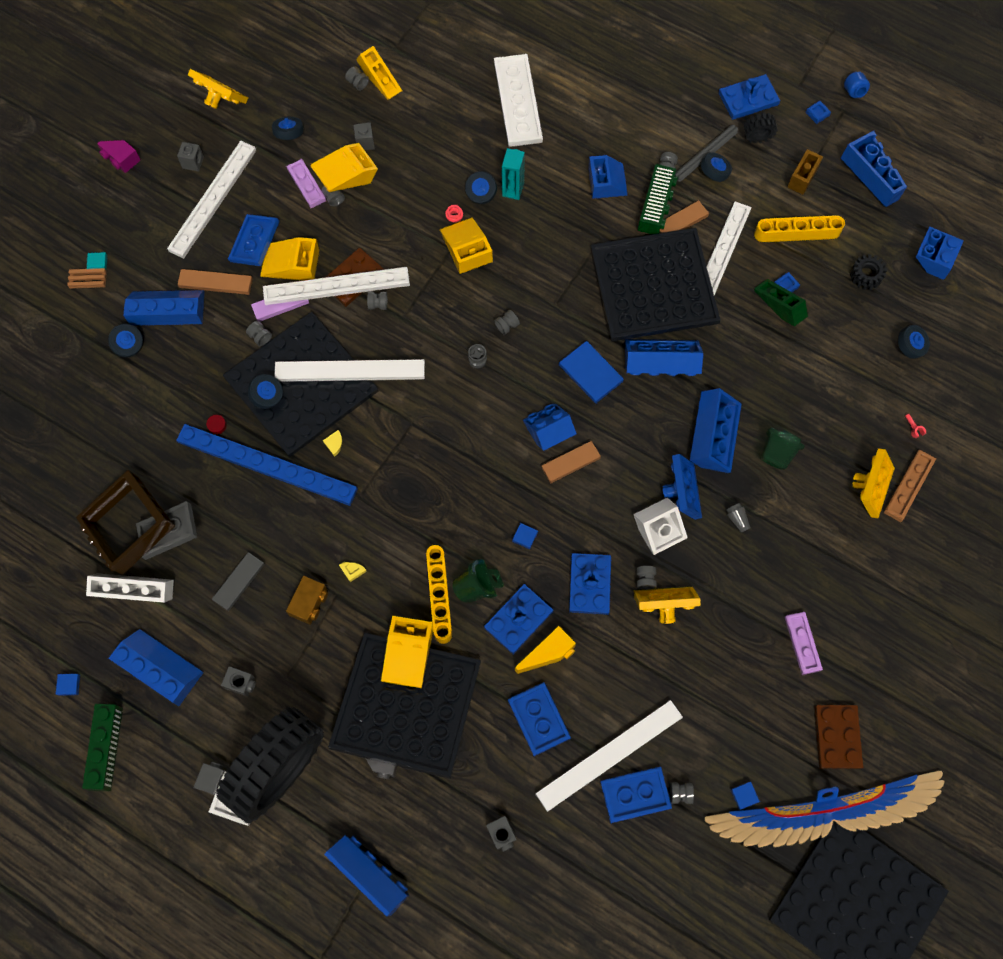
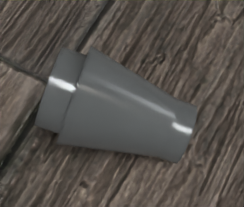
(739, 517)

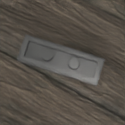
(238, 581)

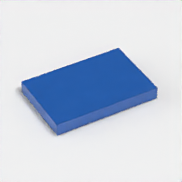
(253, 240)
(591, 372)
(539, 719)
(635, 794)

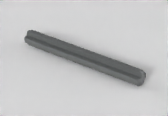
(696, 161)

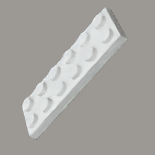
(518, 100)

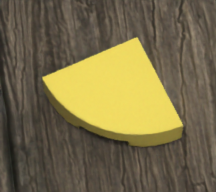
(334, 442)
(352, 570)

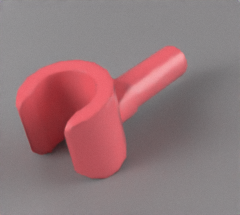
(921, 429)

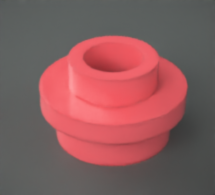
(454, 209)

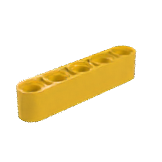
(807, 225)
(435, 585)

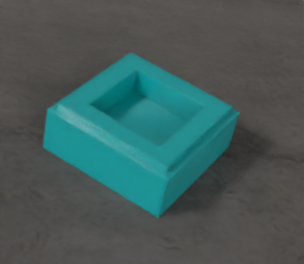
(97, 260)

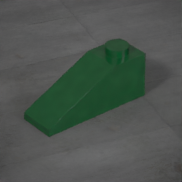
(783, 302)

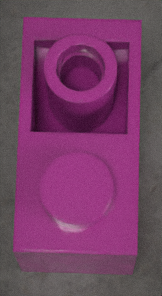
(119, 153)

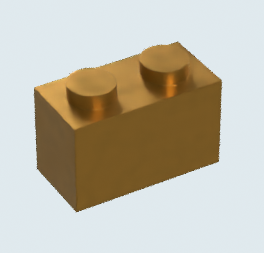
(805, 172)
(307, 600)

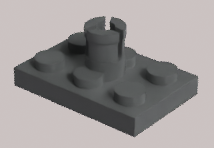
(182, 532)

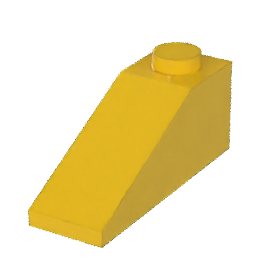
(378, 73)
(549, 651)

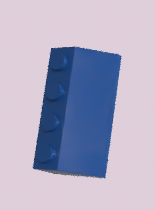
(164, 307)
(664, 357)
(715, 431)
(156, 666)
(367, 875)

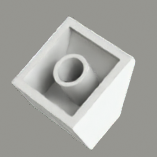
(661, 525)

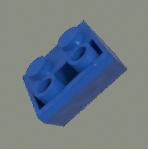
(606, 177)
(938, 252)
(550, 426)

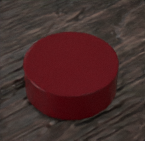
(216, 424)

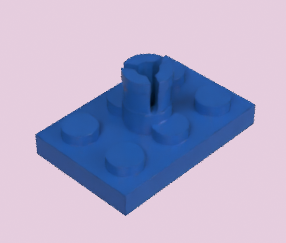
(749, 96)
(684, 487)
(590, 583)
(518, 619)

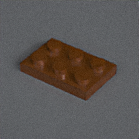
(356, 263)
(838, 737)

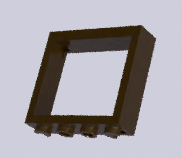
(108, 500)

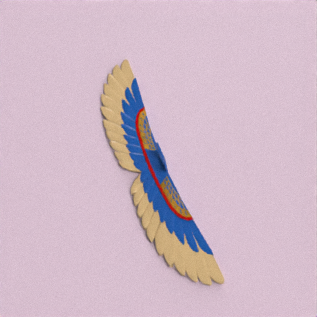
(853, 811)

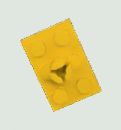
(216, 90)
(875, 483)
(666, 601)

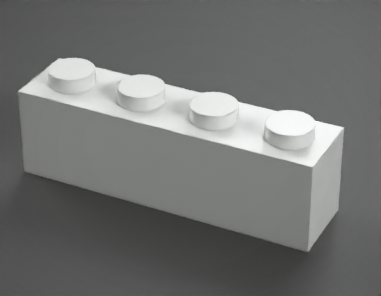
(129, 587)

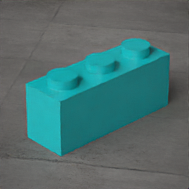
(513, 173)

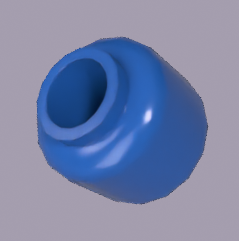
(857, 85)

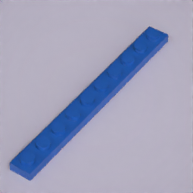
(267, 464)

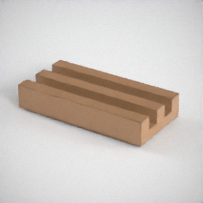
(87, 275)

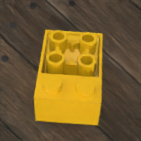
(345, 168)
(467, 245)
(291, 259)
(407, 651)

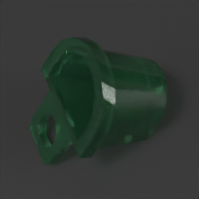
(780, 448)
(477, 582)

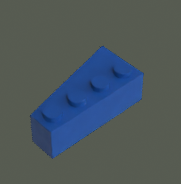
(874, 168)

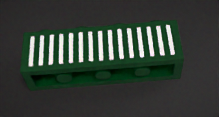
(657, 199)
(102, 747)

